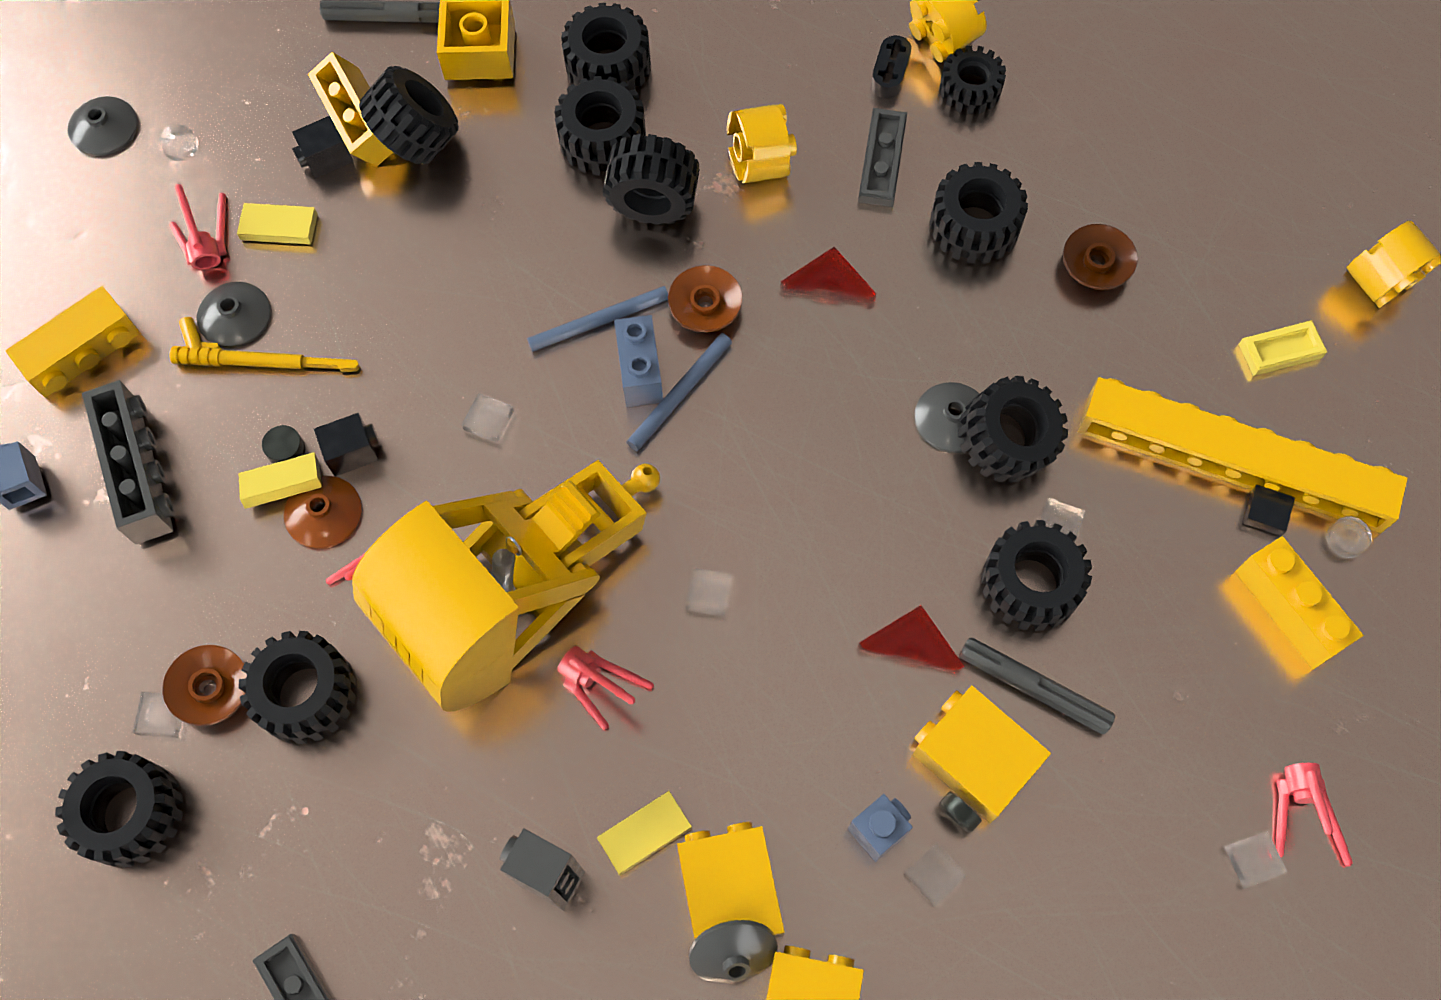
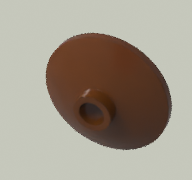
(1104, 245)

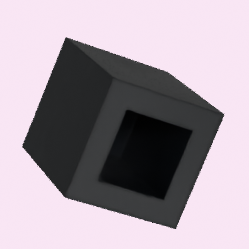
(321, 147)
(347, 444)

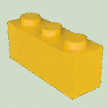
(340, 89)
(72, 342)
(1298, 602)

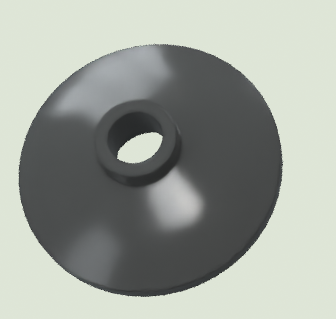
(102, 126)
(242, 323)
(935, 421)
(732, 951)

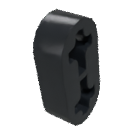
(895, 67)

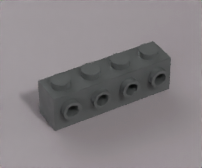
(128, 463)

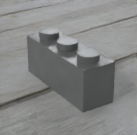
(541, 868)

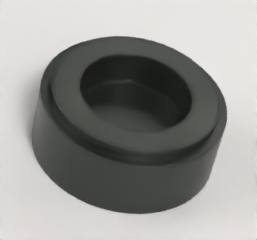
(282, 443)
(960, 812)

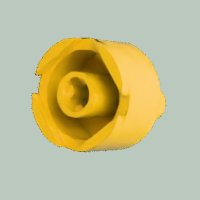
(946, 25)
(760, 143)
(1395, 263)

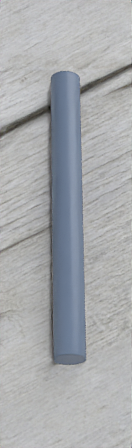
(597, 318)
(679, 392)

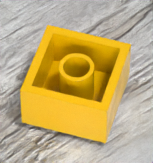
(476, 39)

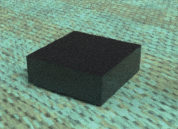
(1269, 510)

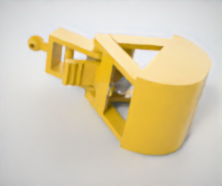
(459, 620)

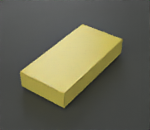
(277, 223)
(1282, 348)
(279, 480)
(644, 833)

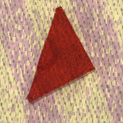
(829, 277)
(913, 640)

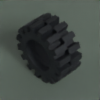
(975, 64)

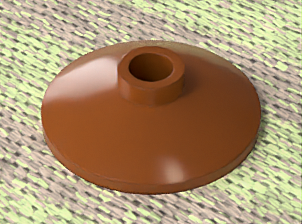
(702, 285)
(333, 523)
(191, 673)

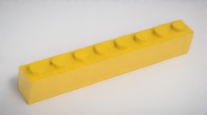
(1242, 453)

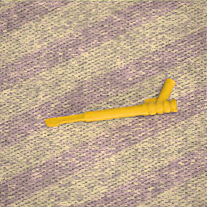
(211, 354)

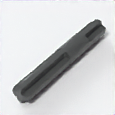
(380, 10)
(1037, 686)

